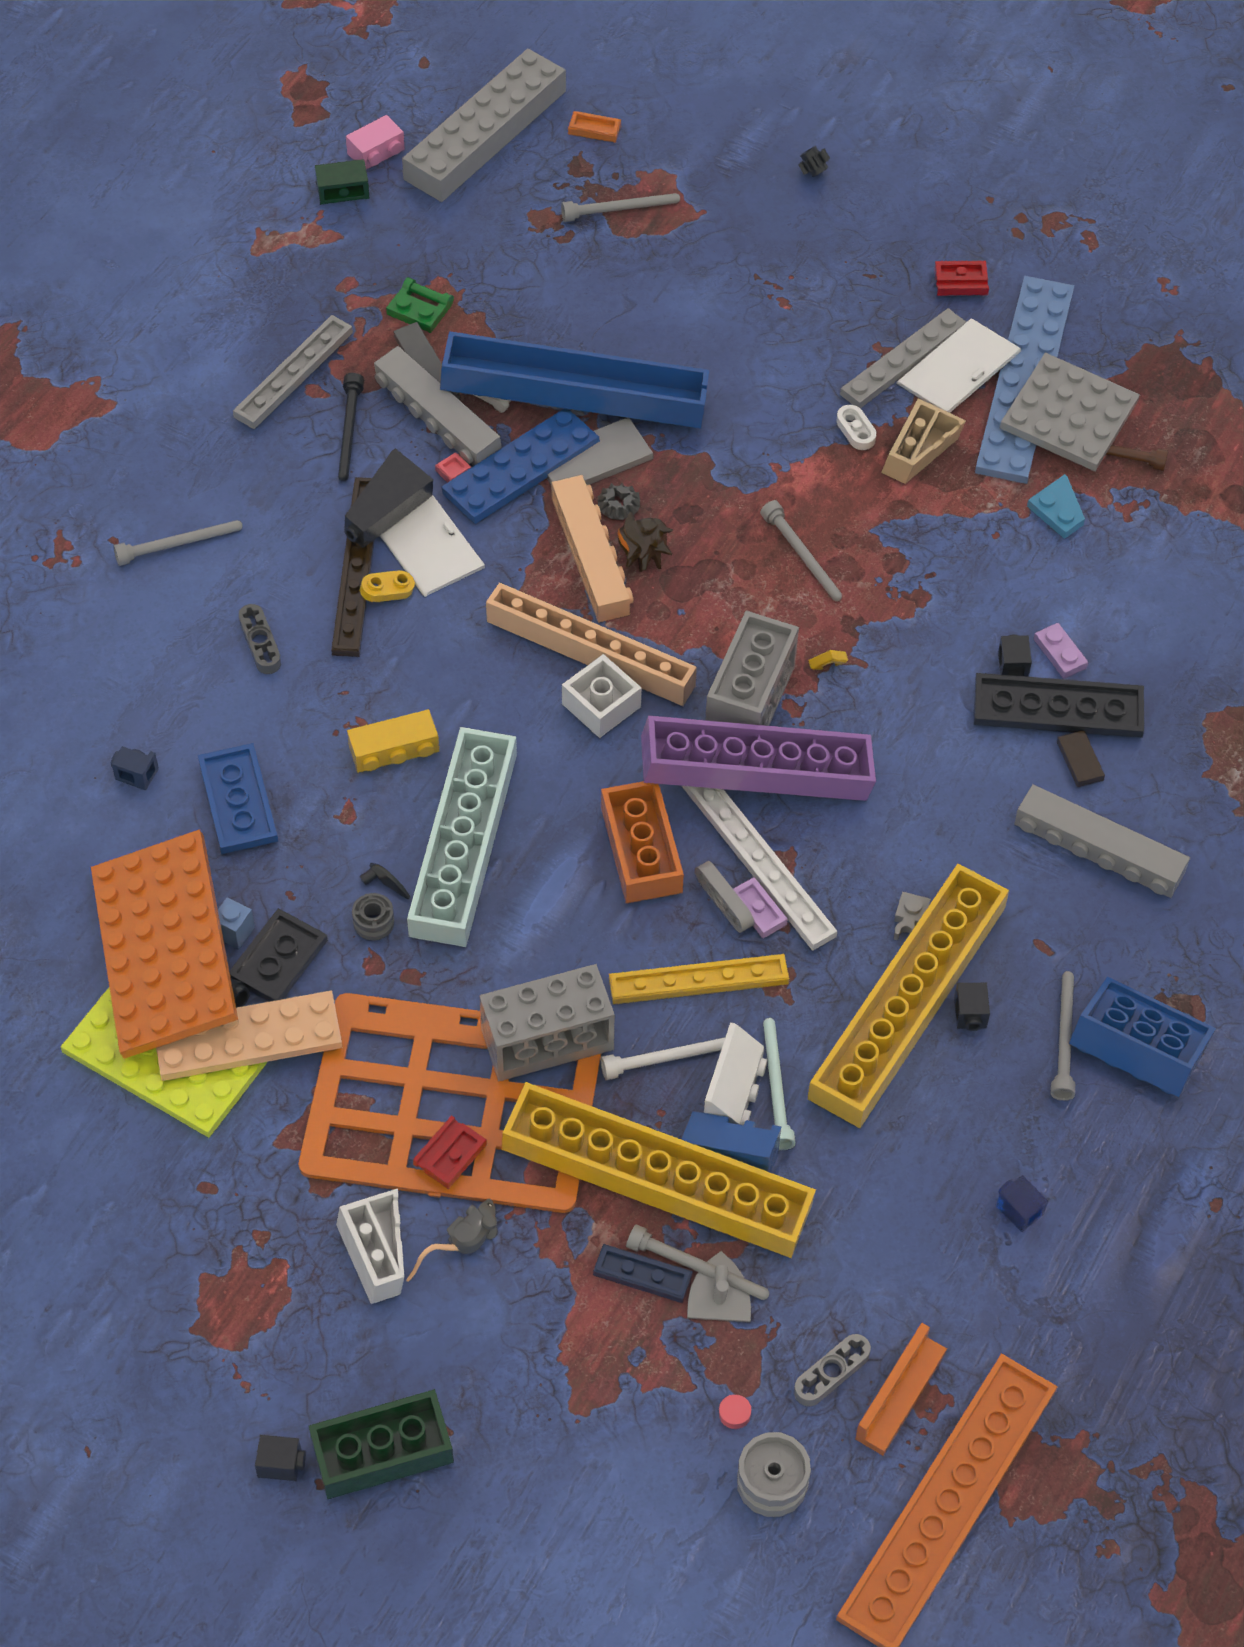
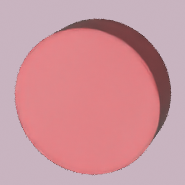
(735, 1411)

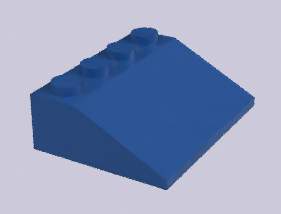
(1142, 1036)

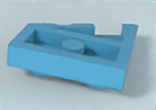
(1058, 507)

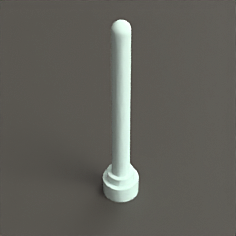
(787, 1137)

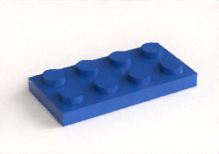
(237, 798)

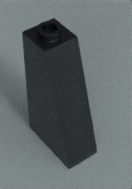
(387, 498)

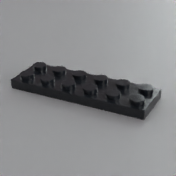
(1059, 705)

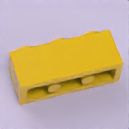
(393, 741)

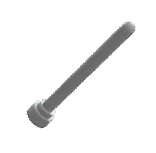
(573, 210)
(774, 514)
(126, 553)
(1063, 1085)
(641, 1240)

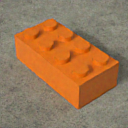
(641, 841)

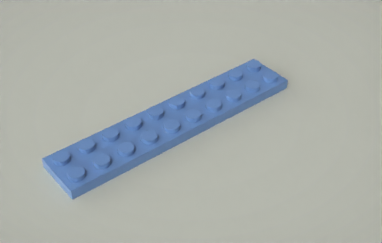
(1036, 330)

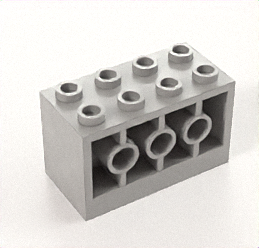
(753, 672)
(547, 1022)

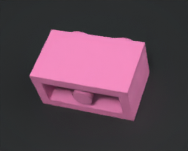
(375, 142)

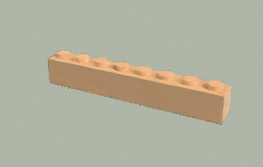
(588, 641)

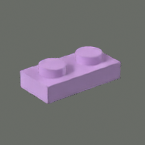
(1060, 650)
(765, 912)

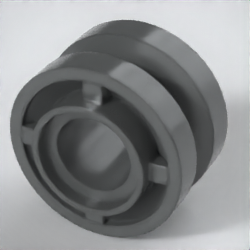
(370, 905)

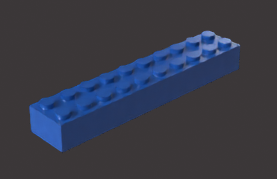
(574, 379)

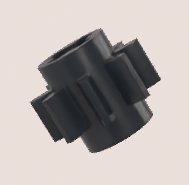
(814, 161)

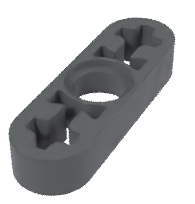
(258, 649)

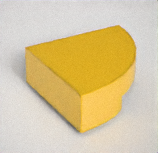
(828, 657)

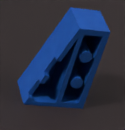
(740, 1142)

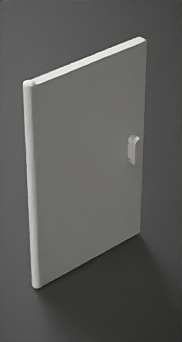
(959, 366)
(429, 551)

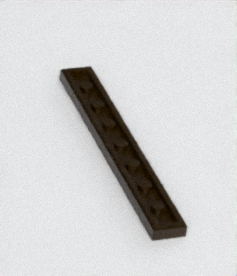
(351, 604)

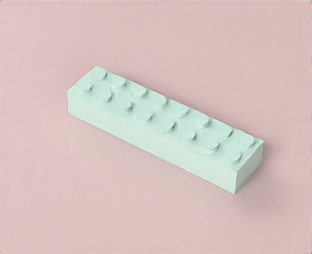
(462, 837)

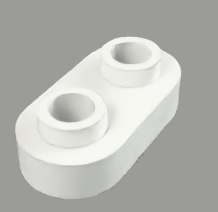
(858, 432)

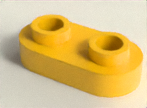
(388, 586)

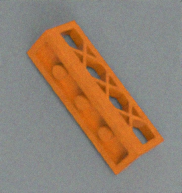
(900, 1391)

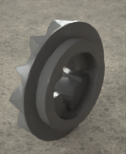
(612, 507)

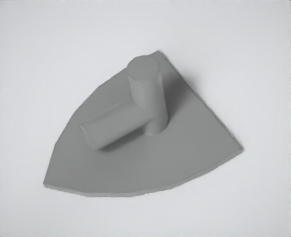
(715, 1298)

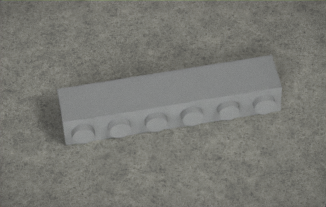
(436, 407)
(1101, 841)

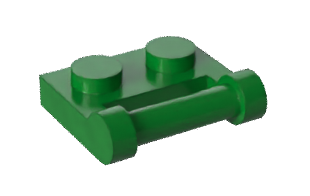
(415, 310)

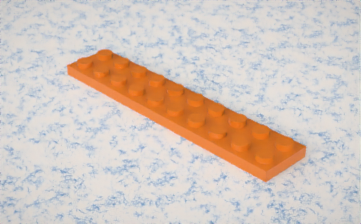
(946, 1504)

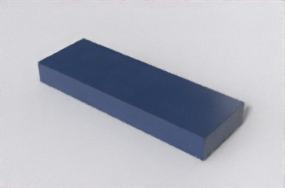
(642, 1273)

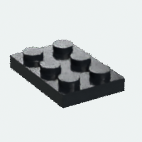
(278, 956)

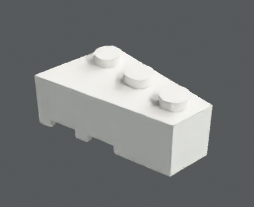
(374, 1243)

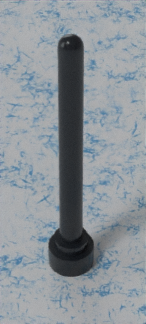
(353, 386)

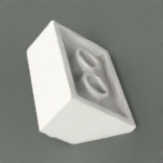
(736, 1076)

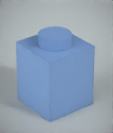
(235, 922)

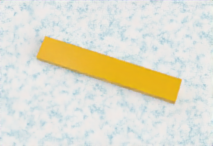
(698, 979)

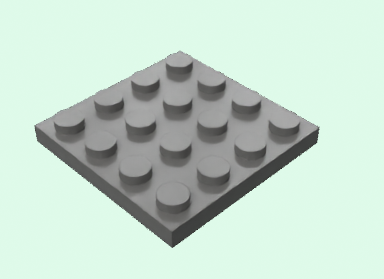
(1069, 411)

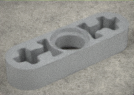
(724, 896)
(809, 1378)

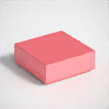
(452, 467)

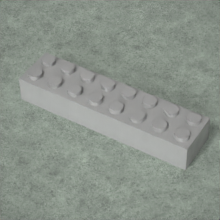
(484, 125)

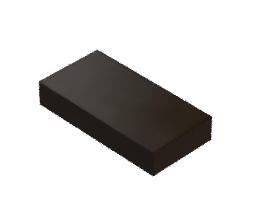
(1080, 758)

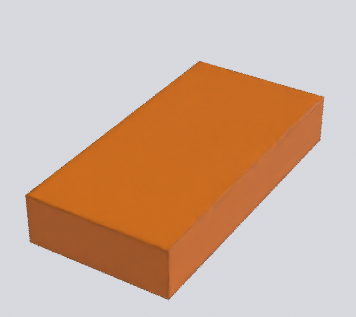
(594, 126)

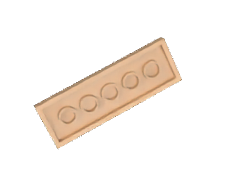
(259, 1035)

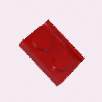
(961, 278)
(450, 1152)

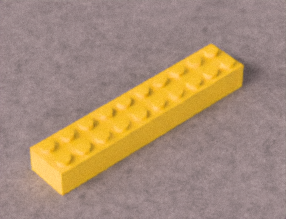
(907, 996)
(658, 1169)

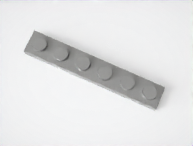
(901, 359)
(292, 372)

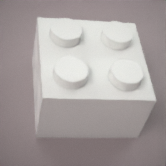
(601, 695)

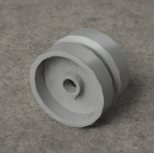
(773, 1474)

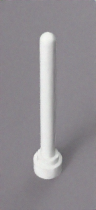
(613, 1066)

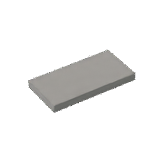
(617, 451)

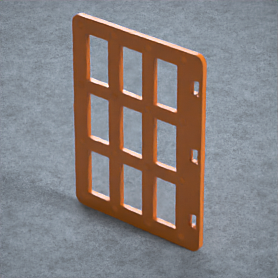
(425, 1025)

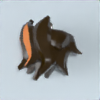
(644, 540)

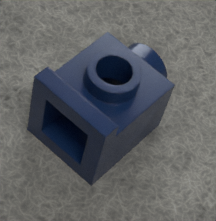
(134, 767)

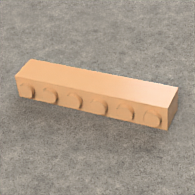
(591, 548)

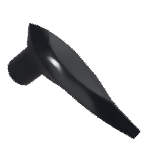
(385, 877)

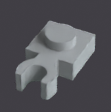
(909, 912)

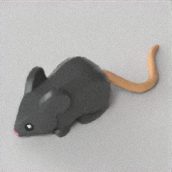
(466, 1233)

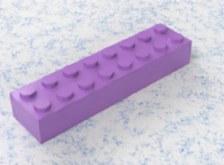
(757, 758)

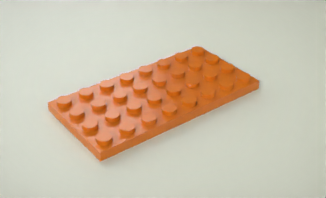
(163, 944)

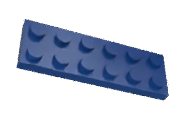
(519, 465)

